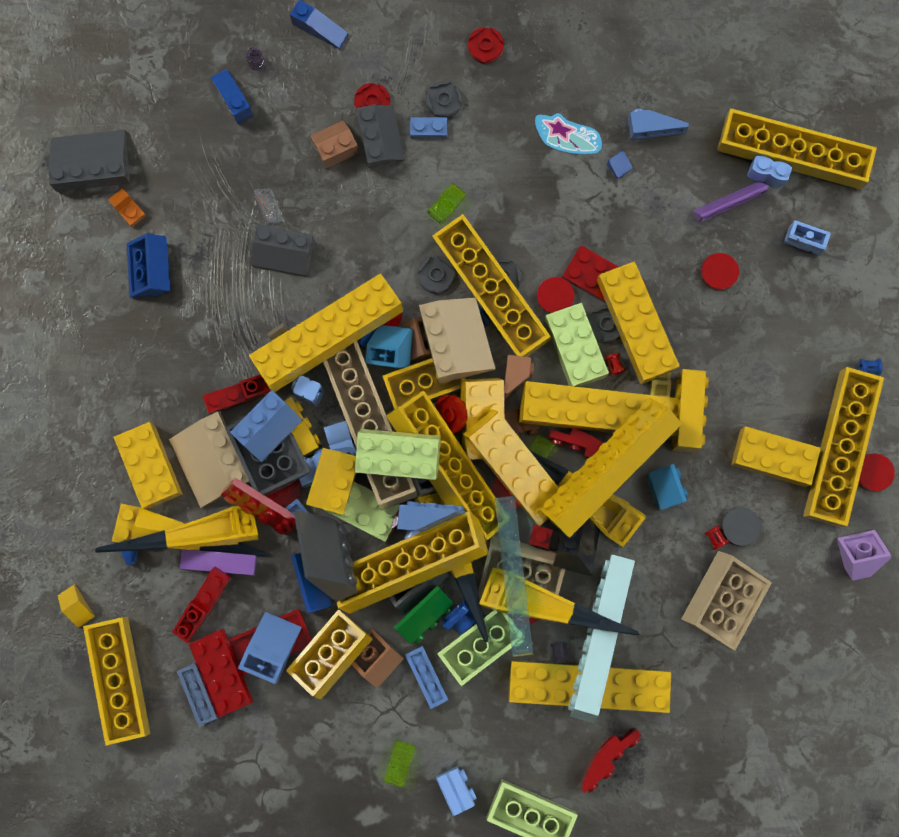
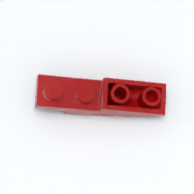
(236, 395)
(576, 440)
(201, 605)
(601, 765)

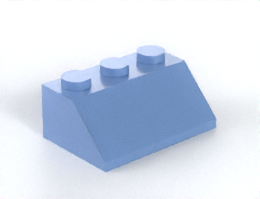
(266, 426)

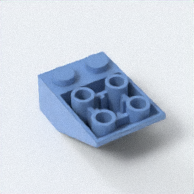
(423, 516)
(270, 648)

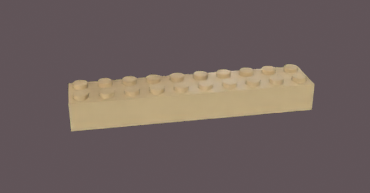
(365, 411)

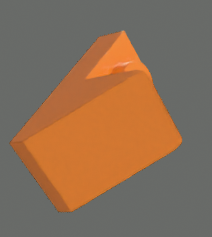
(127, 207)

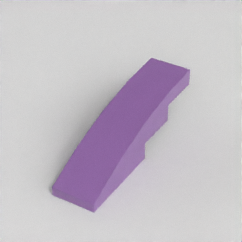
(226, 562)

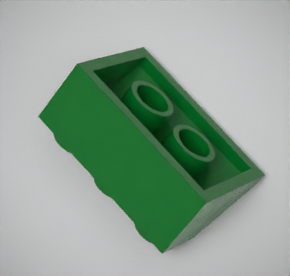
(424, 616)

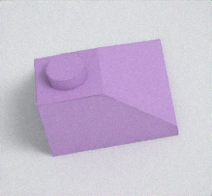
(863, 554)

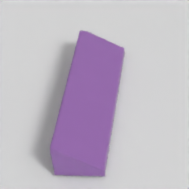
(730, 201)

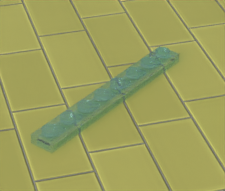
(514, 576)

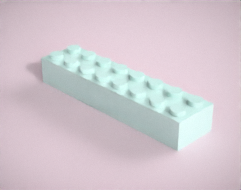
(601, 643)

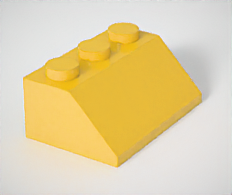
(332, 481)

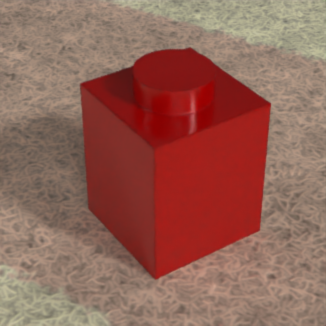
(540, 536)

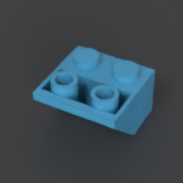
(390, 347)
(667, 487)

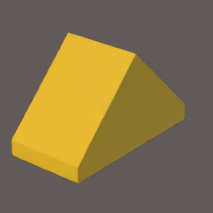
(75, 606)

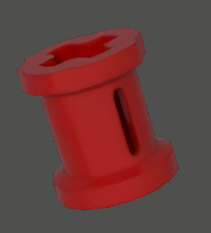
(614, 364)
(716, 530)

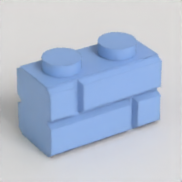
(807, 237)
(307, 390)
(456, 791)

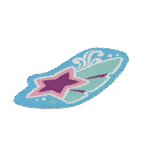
(567, 135)

